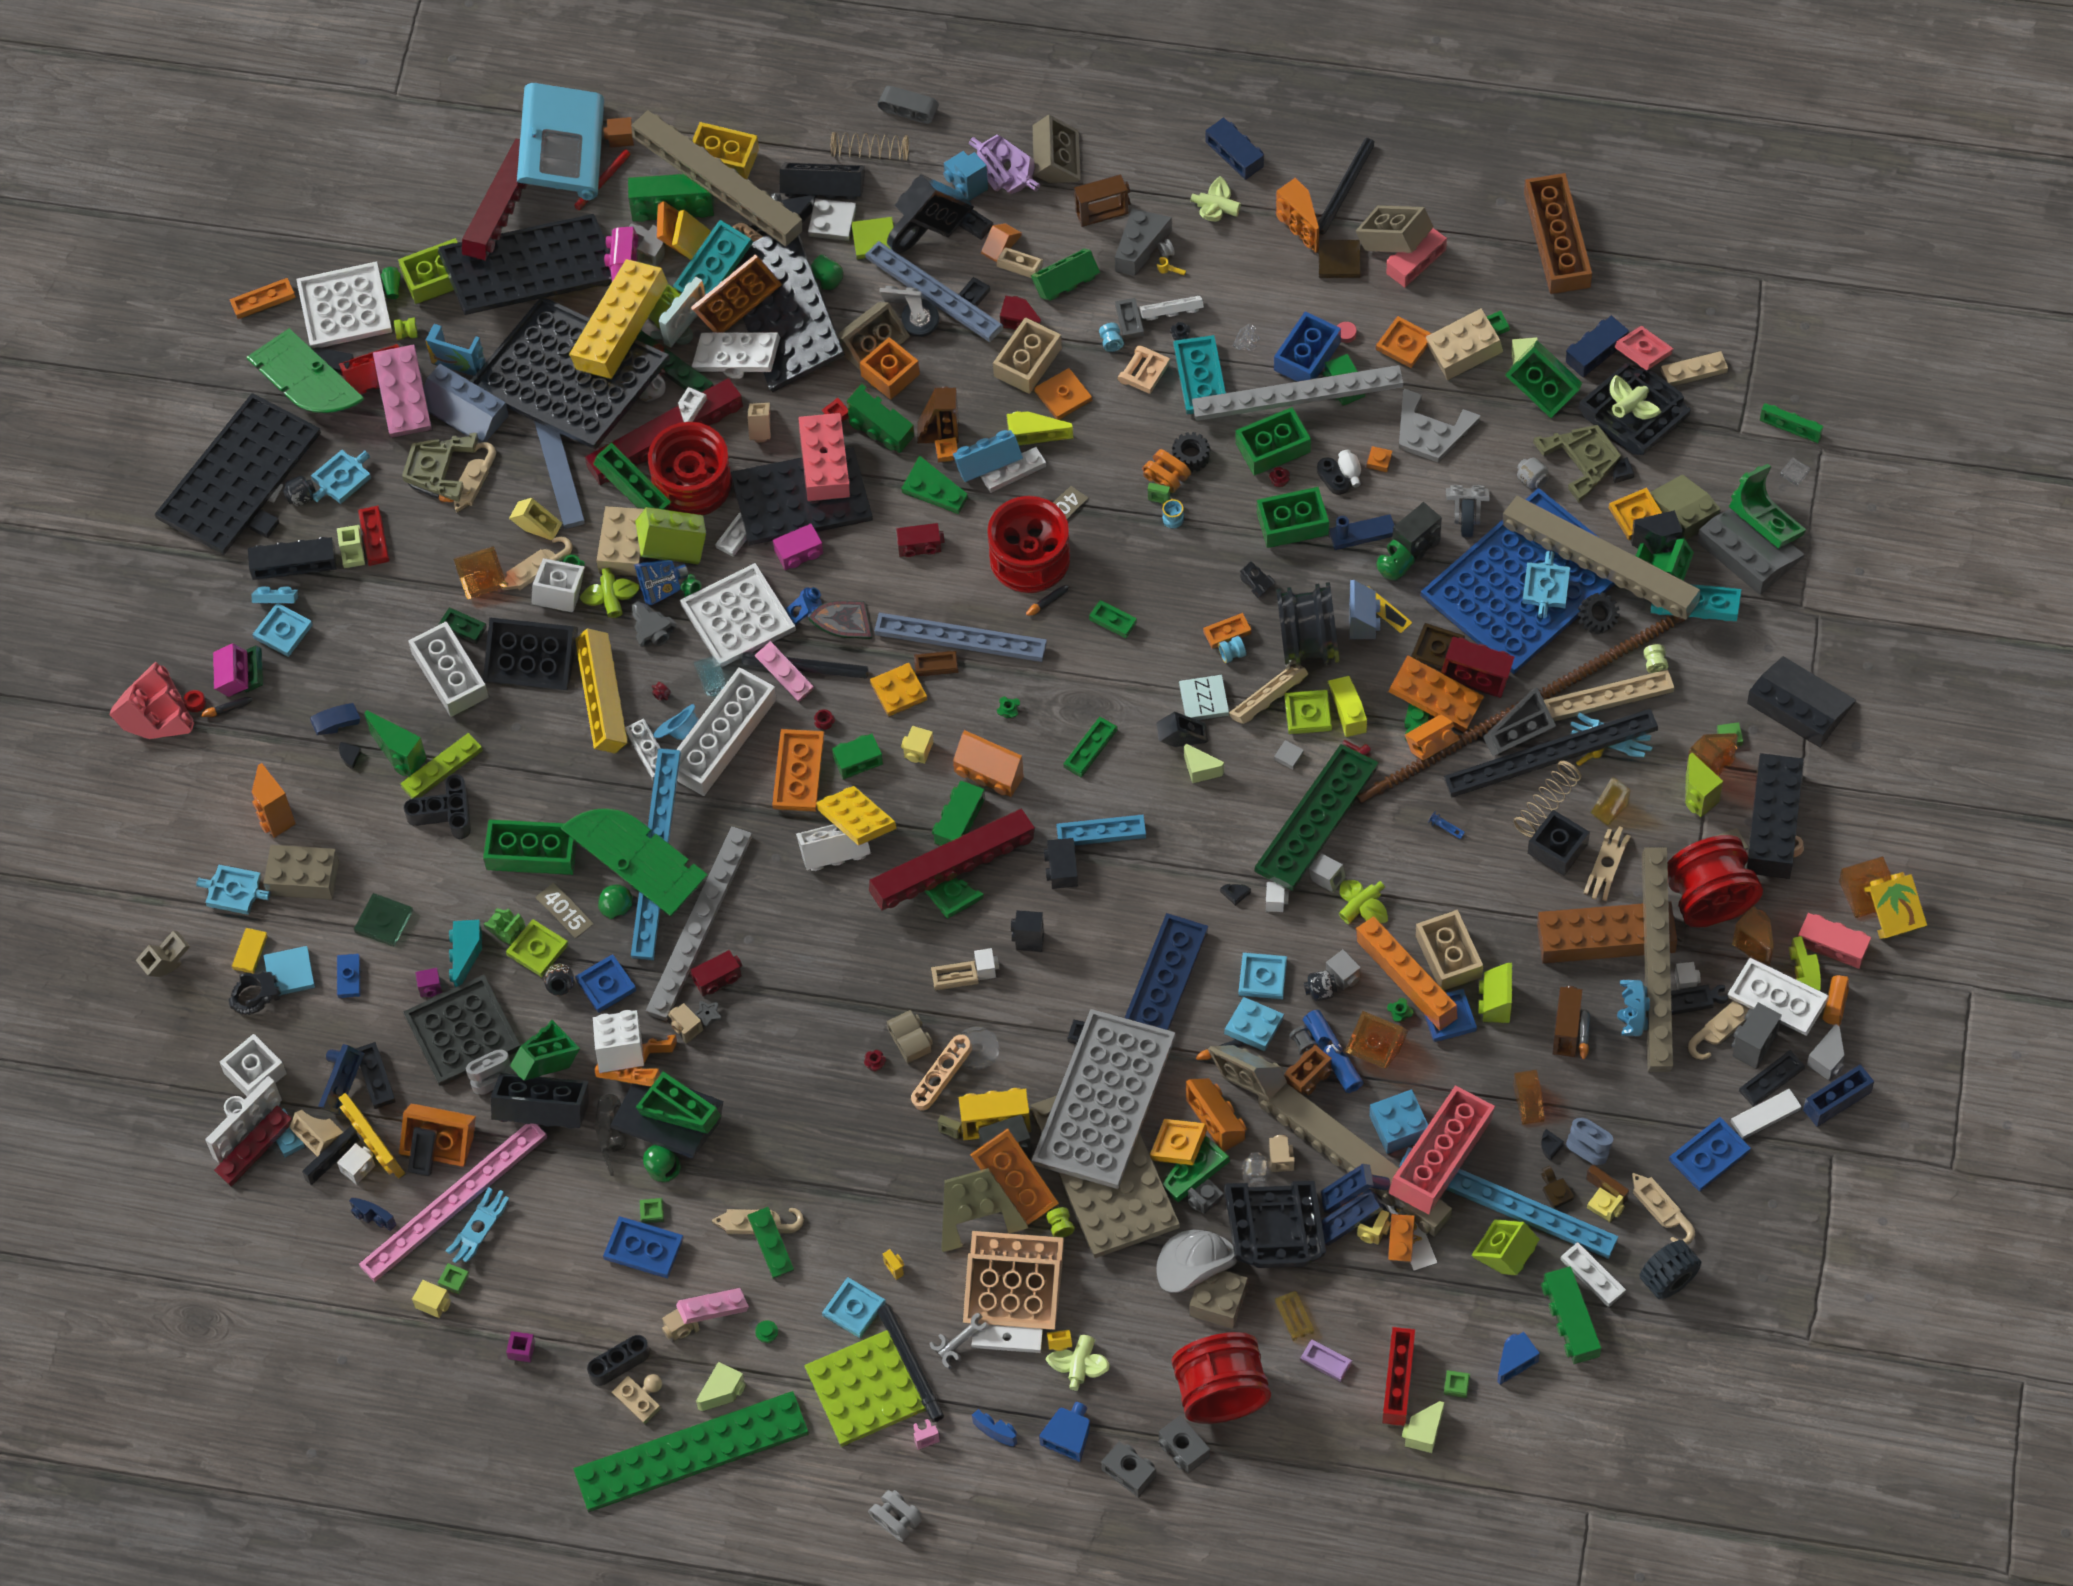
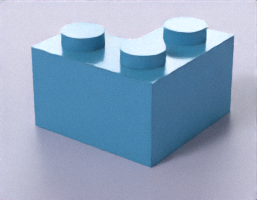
(967, 174)

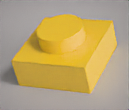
(893, 1263)
(1059, 1340)

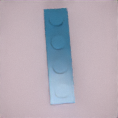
(1103, 830)

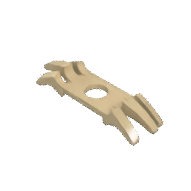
(1607, 873)

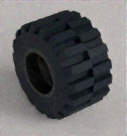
(1670, 1269)

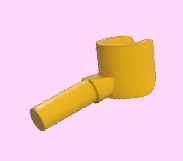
(1165, 267)
(1596, 754)

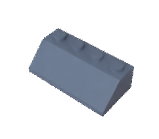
(463, 404)

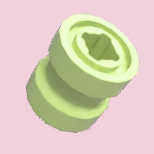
(1655, 658)

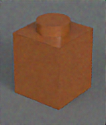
(619, 132)

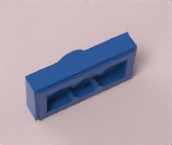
(348, 975)

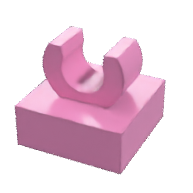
(927, 1436)

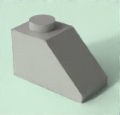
(1828, 1055)

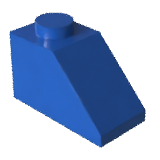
(1516, 1357)

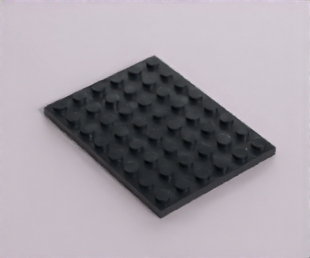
(541, 382)

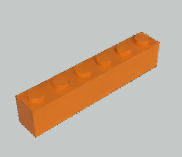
(1406, 973)

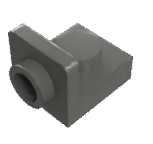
(1204, 1196)

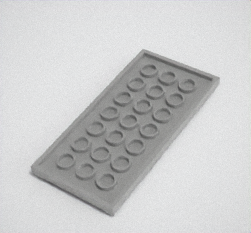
(1103, 1098)

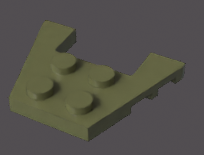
(1588, 450)
(429, 464)
(972, 1198)

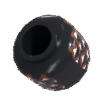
(559, 979)

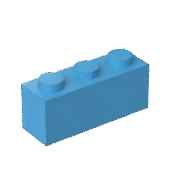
(987, 455)

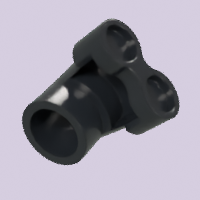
(1259, 582)

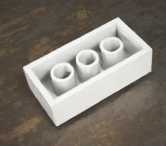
(448, 669)

